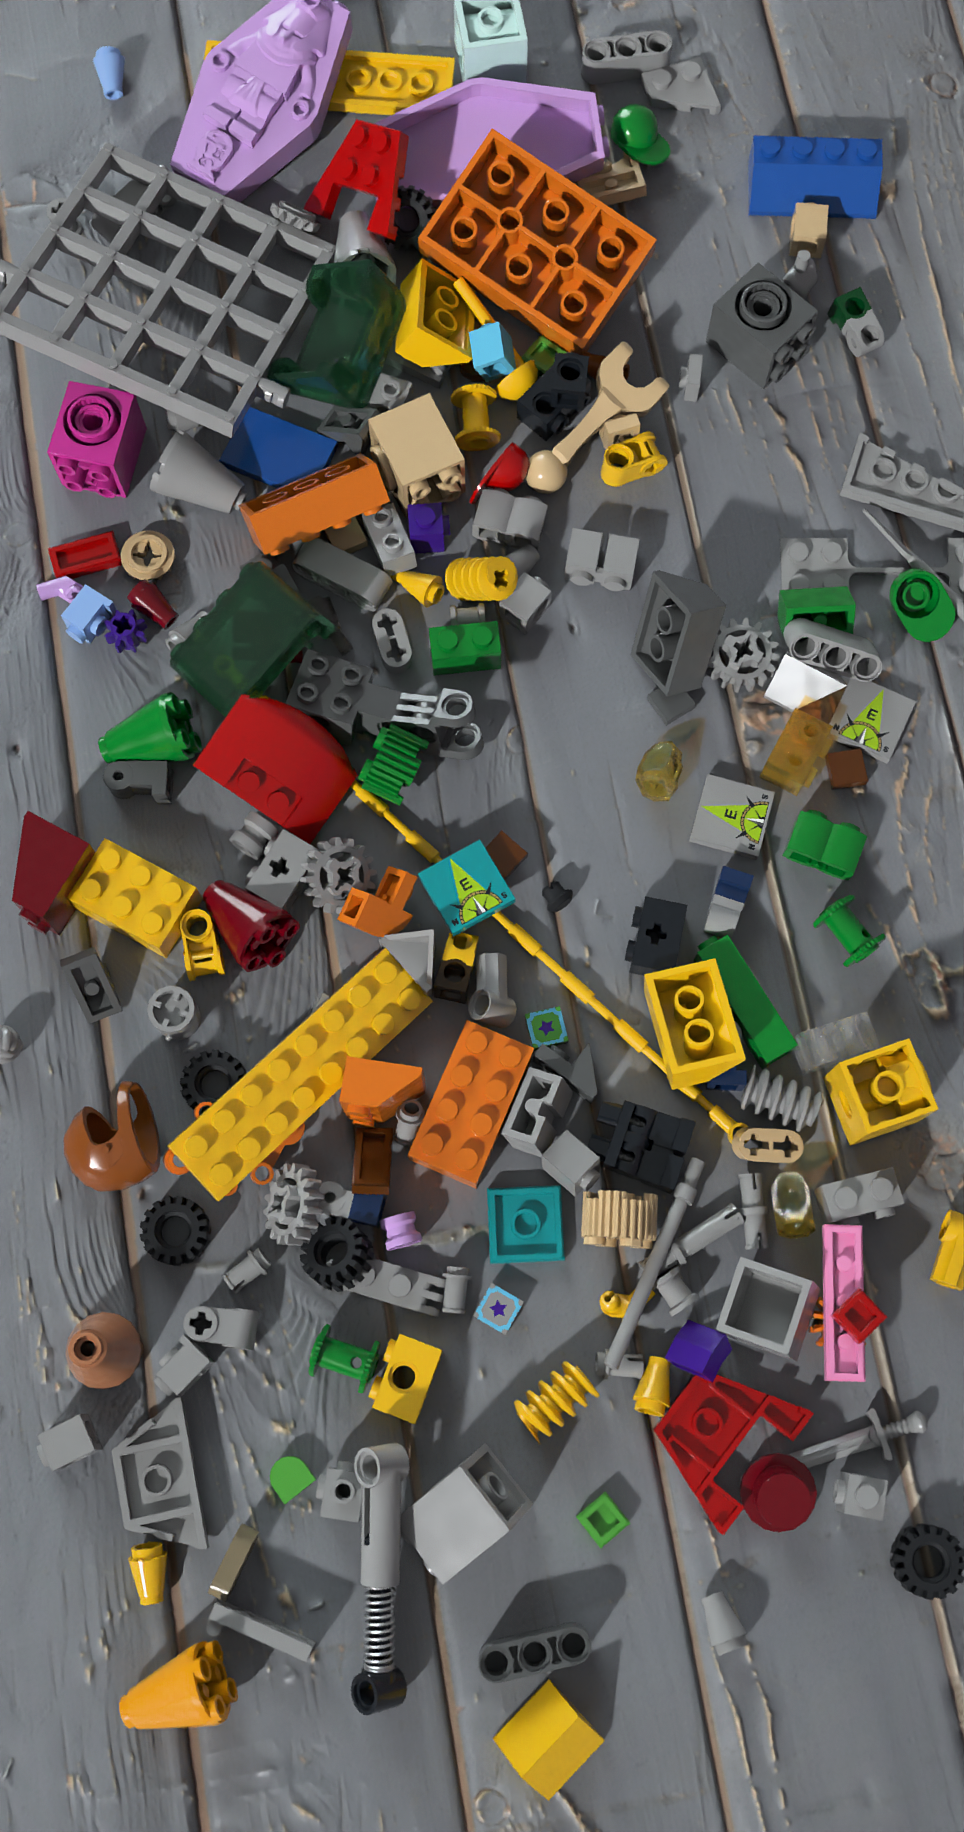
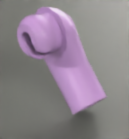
(62, 587)

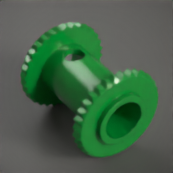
(849, 930)
(339, 1356)

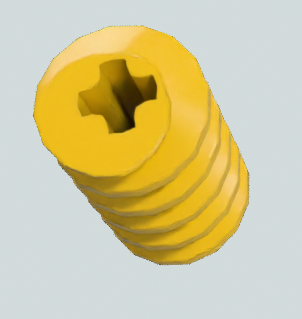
(481, 578)
(554, 1400)

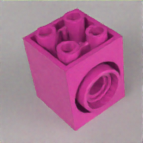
(97, 439)

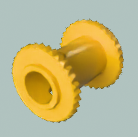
(476, 426)

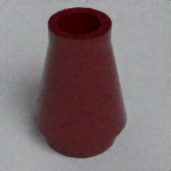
(151, 603)

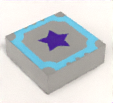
(498, 1309)

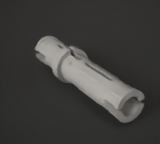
(699, 1237)

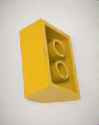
(434, 319)
(693, 1023)

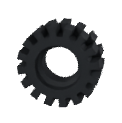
(425, 211)
(200, 1068)
(153, 1224)
(349, 1267)
(952, 1561)

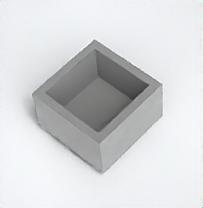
(768, 1308)

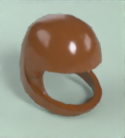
(112, 1157)

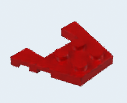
(370, 163)
(708, 1426)

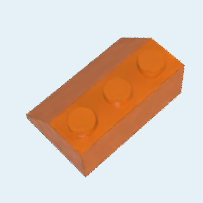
(376, 1088)

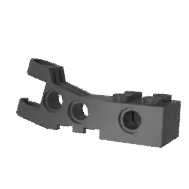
(347, 703)

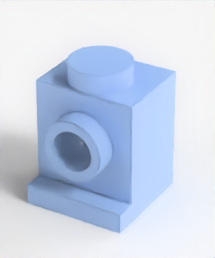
(87, 615)

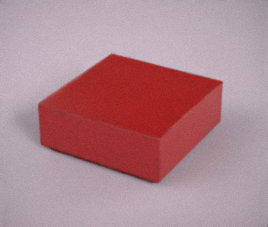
(858, 1316)

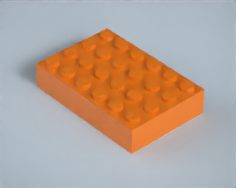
(536, 244)

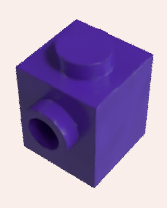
(427, 527)

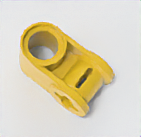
(636, 455)
(201, 952)

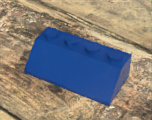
(814, 170)

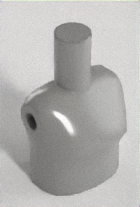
(802, 274)

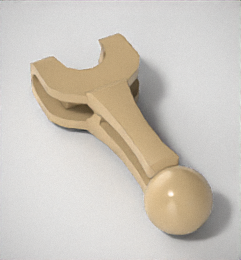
(615, 397)

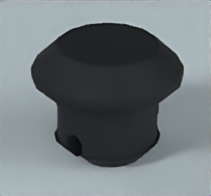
(557, 896)

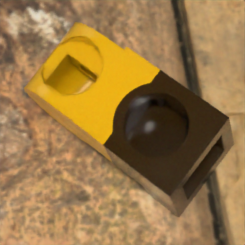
(456, 968)

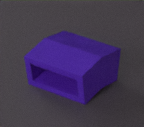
(699, 1350)

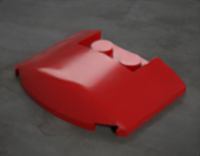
(279, 764)

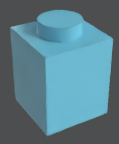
(492, 351)

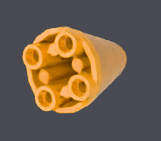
(183, 1692)

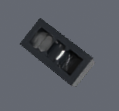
(663, 918)

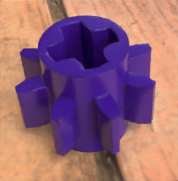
(122, 624)

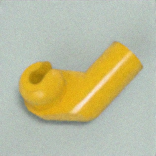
(616, 1304)

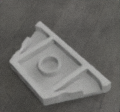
(160, 1480)

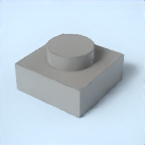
(691, 377)

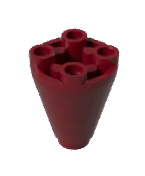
(250, 925)

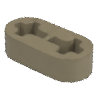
(233, 1562)

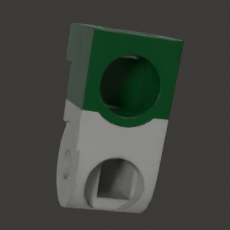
(857, 322)

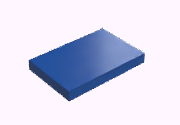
(276, 450)

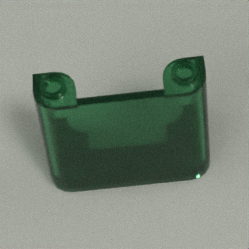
(348, 335)

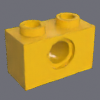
(405, 1402)

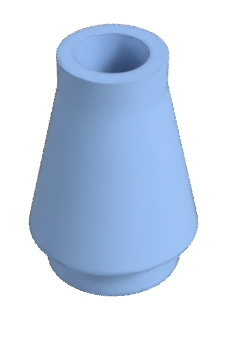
(110, 69)

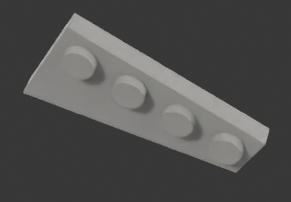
(895, 485)

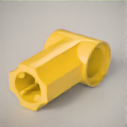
(949, 1262)

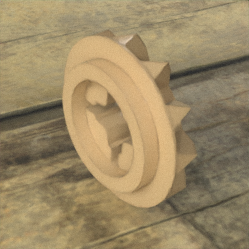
(138, 546)

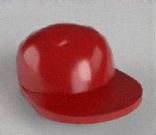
(506, 472)

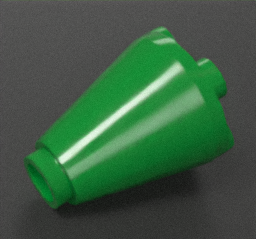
(153, 733)

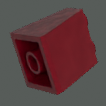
(47, 872)

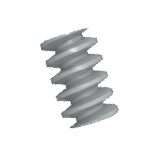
(781, 1099)

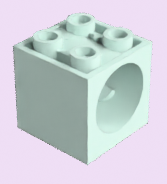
(491, 39)

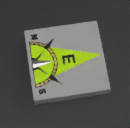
(870, 719)
(732, 816)

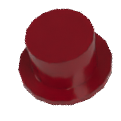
(778, 1492)

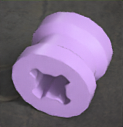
(400, 1231)

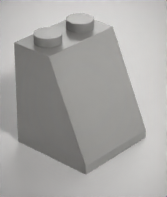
(464, 1514)

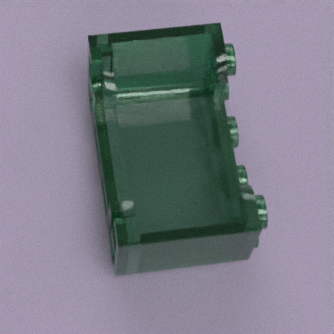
(247, 638)

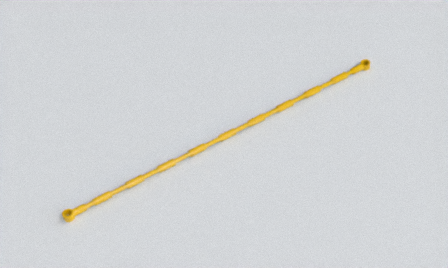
(532, 946)

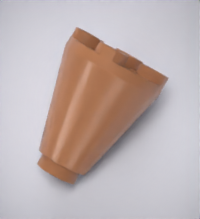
(115, 1354)

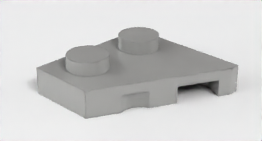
(681, 87)

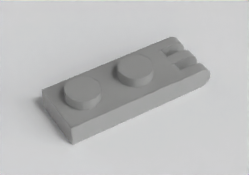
(399, 1287)

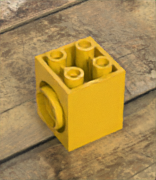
(880, 1091)

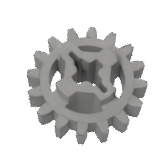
(756, 664)
(323, 874)
(293, 1204)

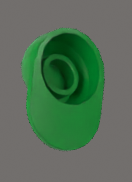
(637, 135)
(922, 604)

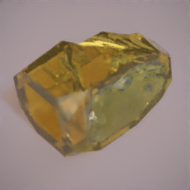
(660, 771)
(792, 1206)

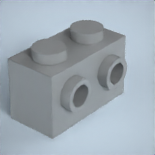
(859, 1196)

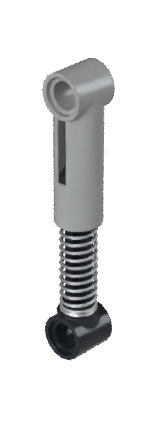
(380, 1473)

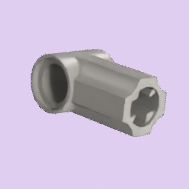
(490, 1000)

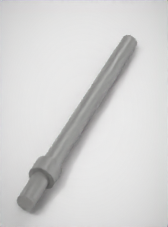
(683, 1196)

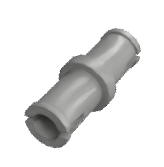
(753, 1211)

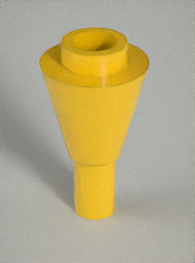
(424, 587)

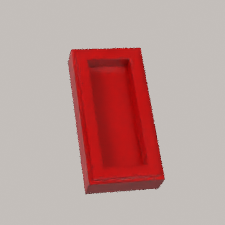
(85, 556)

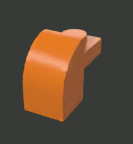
(384, 911)

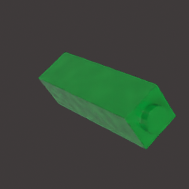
(751, 1008)

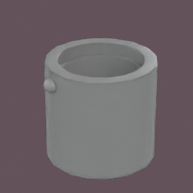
(174, 1013)

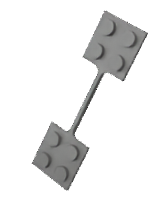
(826, 564)

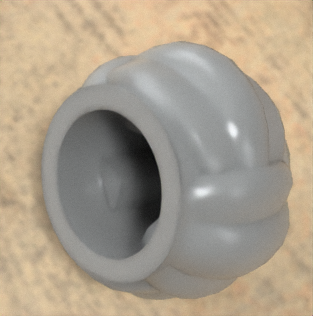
(9, 1044)

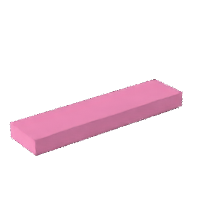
(841, 1277)

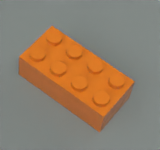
(314, 504)
(471, 1104)

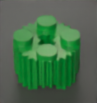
(393, 764)

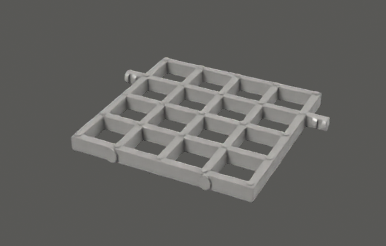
(165, 287)

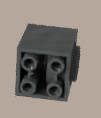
(761, 326)

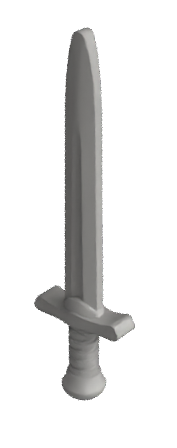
(862, 1440)

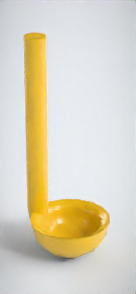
(525, 374)

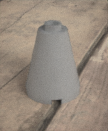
(358, 243)
(196, 476)

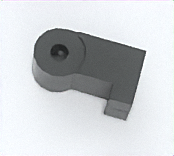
(140, 778)

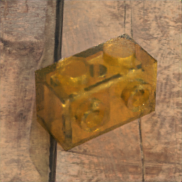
(796, 752)

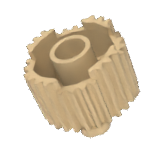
(621, 1217)

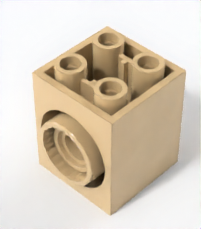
(417, 454)

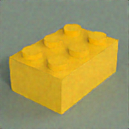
(134, 897)

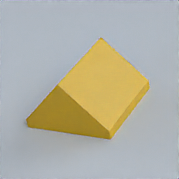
(547, 1740)

